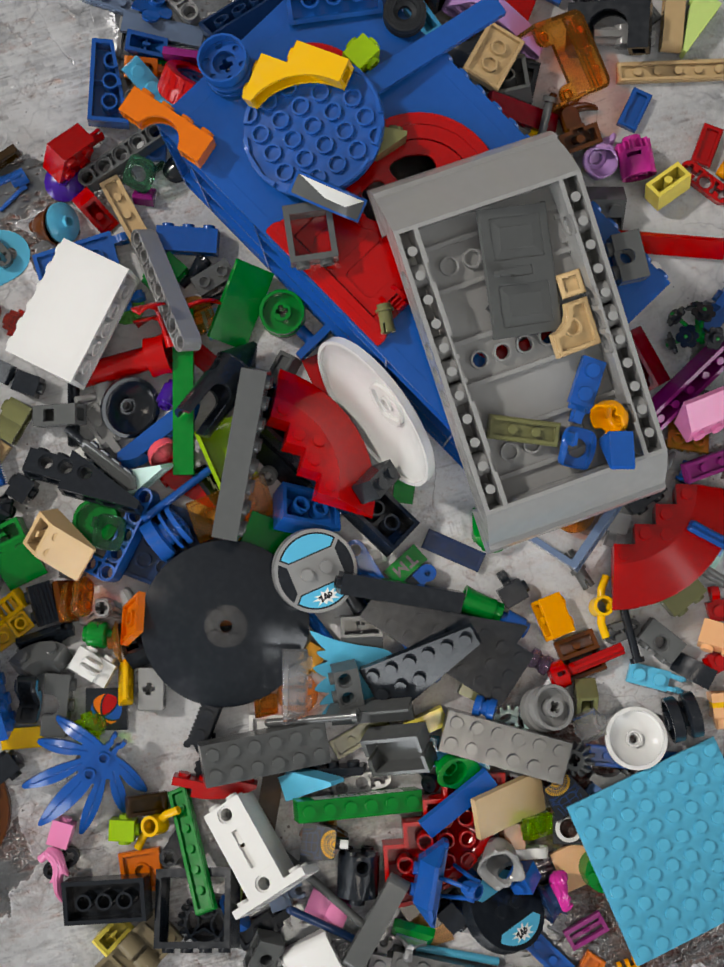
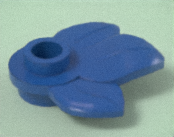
(152, 10)

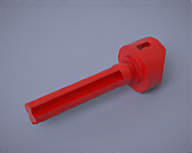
(582, 664)

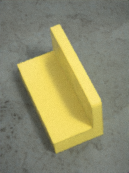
(433, 718)

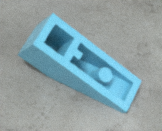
(306, 781)

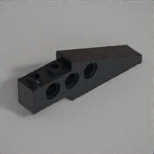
(95, 489)

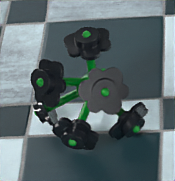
(691, 334)

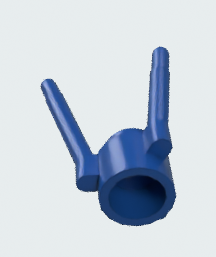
(17, 178)
(471, 889)

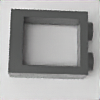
(302, 211)

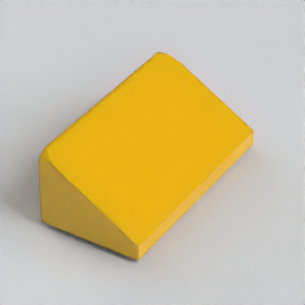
(125, 684)

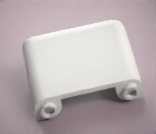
(312, 952)

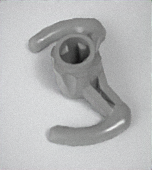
(105, 608)

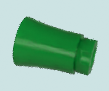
(481, 605)

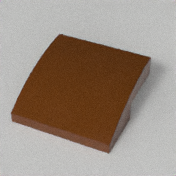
(578, 647)

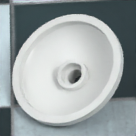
(649, 735)

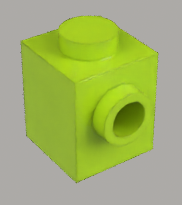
(362, 52)
(123, 829)

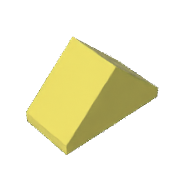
(111, 936)

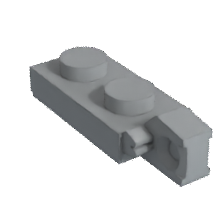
(99, 430)

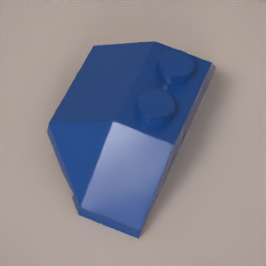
(426, 885)

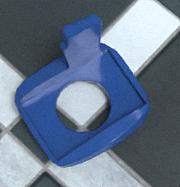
(570, 437)

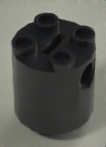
(355, 880)

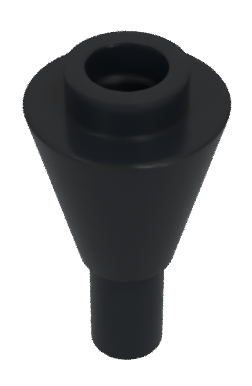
(198, 265)

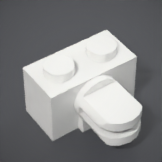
(93, 665)

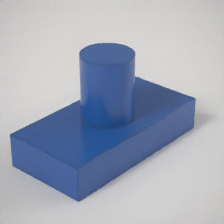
(311, 341)

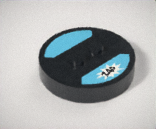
(504, 920)

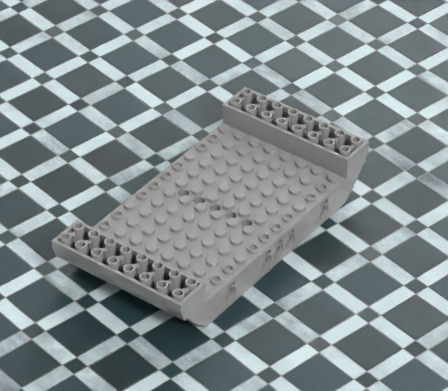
(439, 258)

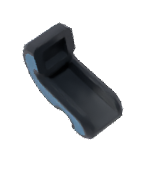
(29, 699)

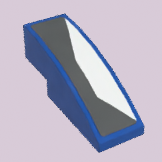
(327, 196)

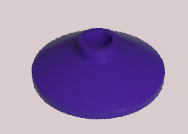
(64, 191)

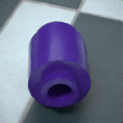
(165, 397)

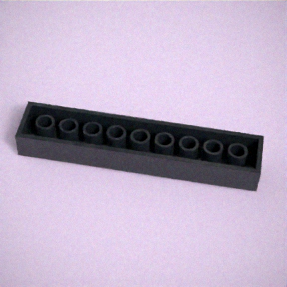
(390, 519)

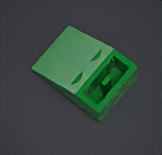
(16, 561)

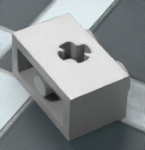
(157, 698)

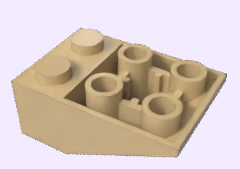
(59, 543)

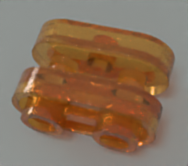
(76, 599)

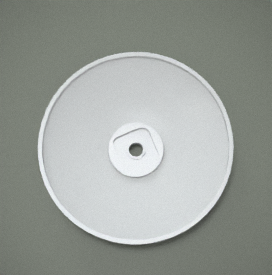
(377, 409)

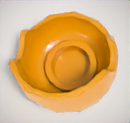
(609, 416)

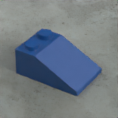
(296, 510)

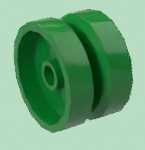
(277, 302)
(83, 519)

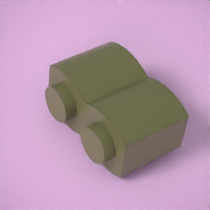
(14, 420)

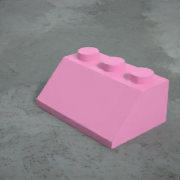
(701, 415)

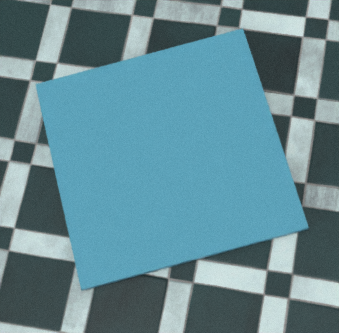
(660, 849)

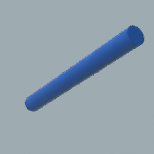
(176, 494)

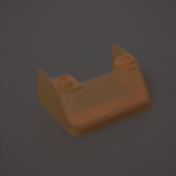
(575, 53)

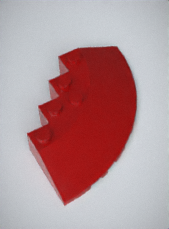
(325, 440)
(664, 553)
(463, 844)

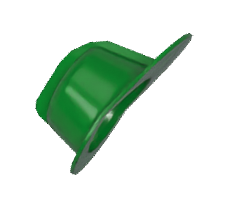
(454, 771)

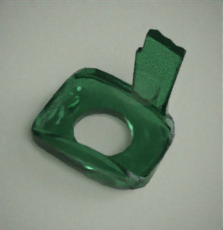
(150, 170)
(99, 523)

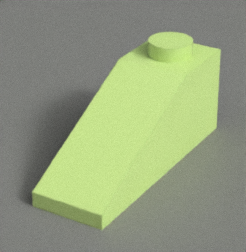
(696, 20)

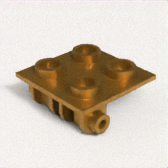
(676, 441)

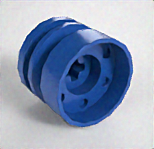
(222, 53)
(166, 534)

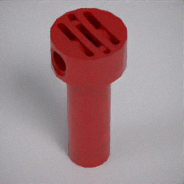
(149, 357)

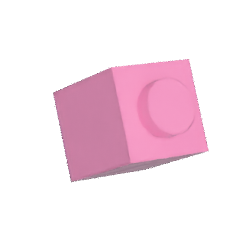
(61, 832)

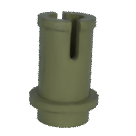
(385, 317)

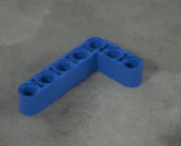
(128, 547)

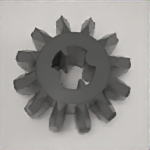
(582, 766)

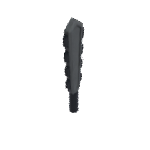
(102, 460)

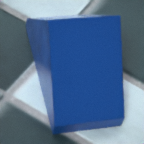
(145, 44)
(618, 449)

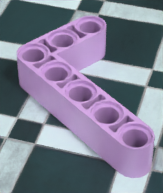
(512, 22)

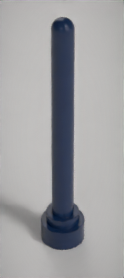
(320, 923)

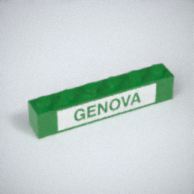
(357, 804)

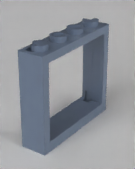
(587, 546)

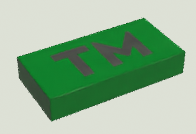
(405, 564)

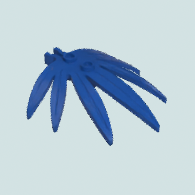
(95, 766)

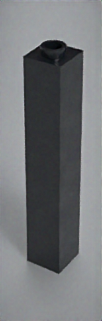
(399, 592)

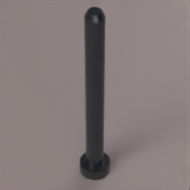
(636, 658)

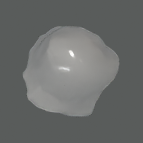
(496, 857)

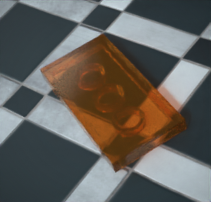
(203, 510)

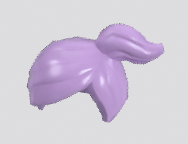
(601, 159)

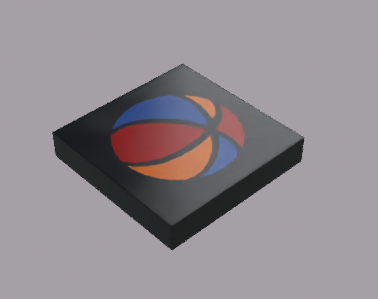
(106, 703)

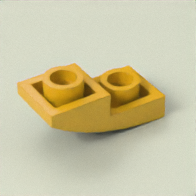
(14, 628)

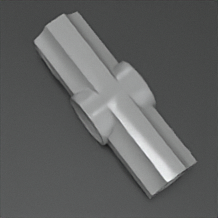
(615, 36)

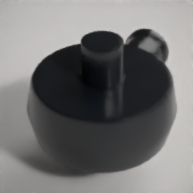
(429, 783)

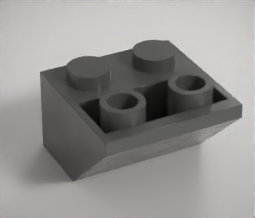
(611, 201)
(359, 631)

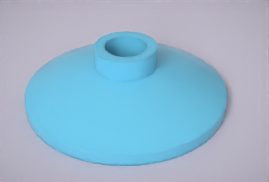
(62, 222)

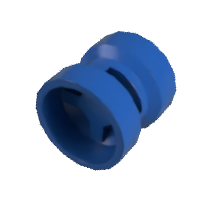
(484, 707)

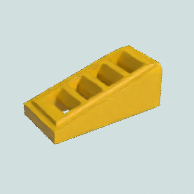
(17, 600)

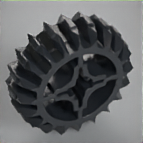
(211, 927)

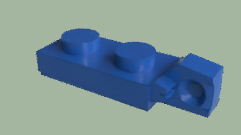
(585, 387)

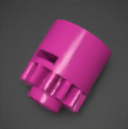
(635, 158)

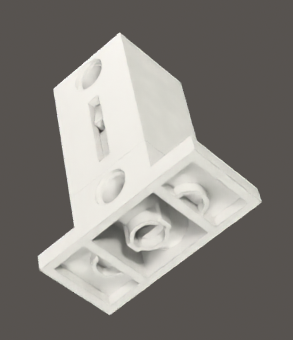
(254, 852)

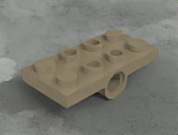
(138, 946)

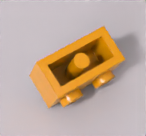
(553, 616)

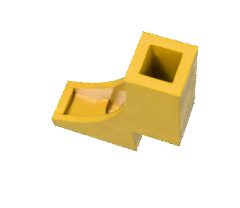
(303, 66)

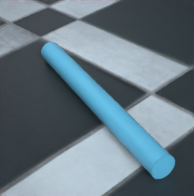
(459, 954)

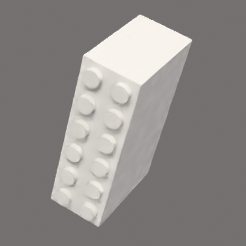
(73, 313)

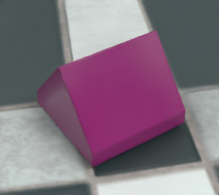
(145, 199)

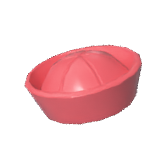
(161, 452)

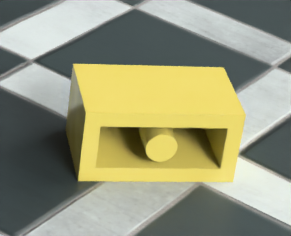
(667, 186)

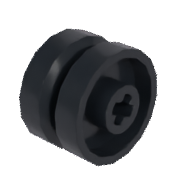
(682, 717)

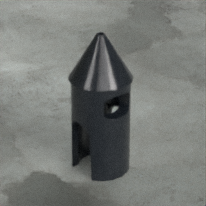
(222, 382)

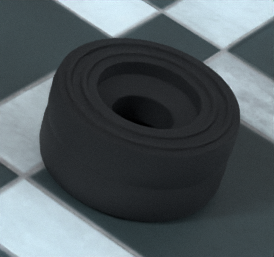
(401, 27)

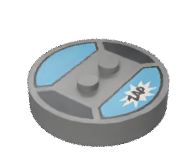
(307, 568)

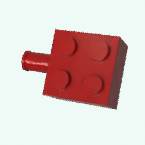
(70, 152)

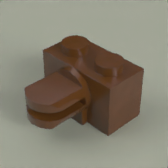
(576, 134)

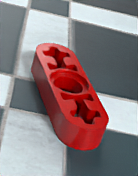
(713, 197)

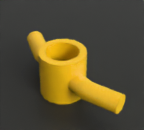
(593, 609)
(155, 825)

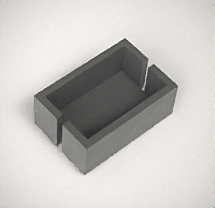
(399, 749)

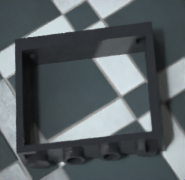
(161, 920)

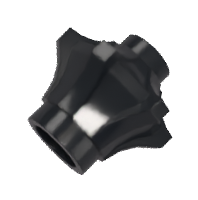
(7, 509)

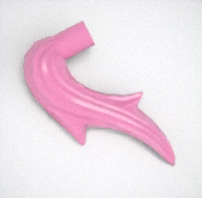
(59, 867)

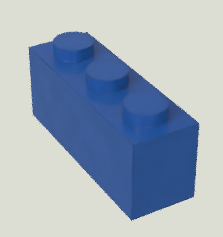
(189, 239)

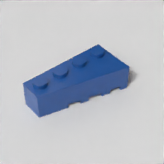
(105, 87)

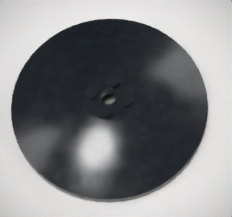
(184, 618)

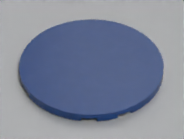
(316, 131)

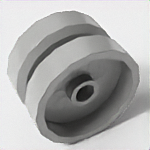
(546, 708)

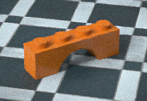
(144, 110)

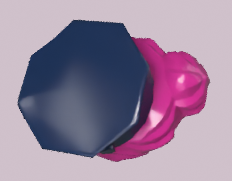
(555, 895)

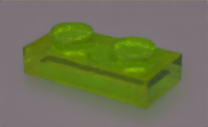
(537, 826)

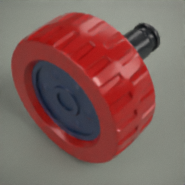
(177, 79)

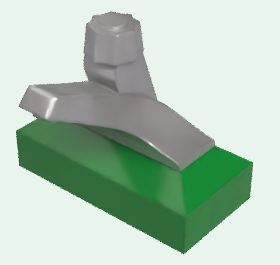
(411, 936)

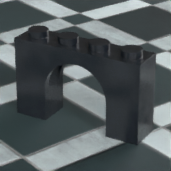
(635, 12)

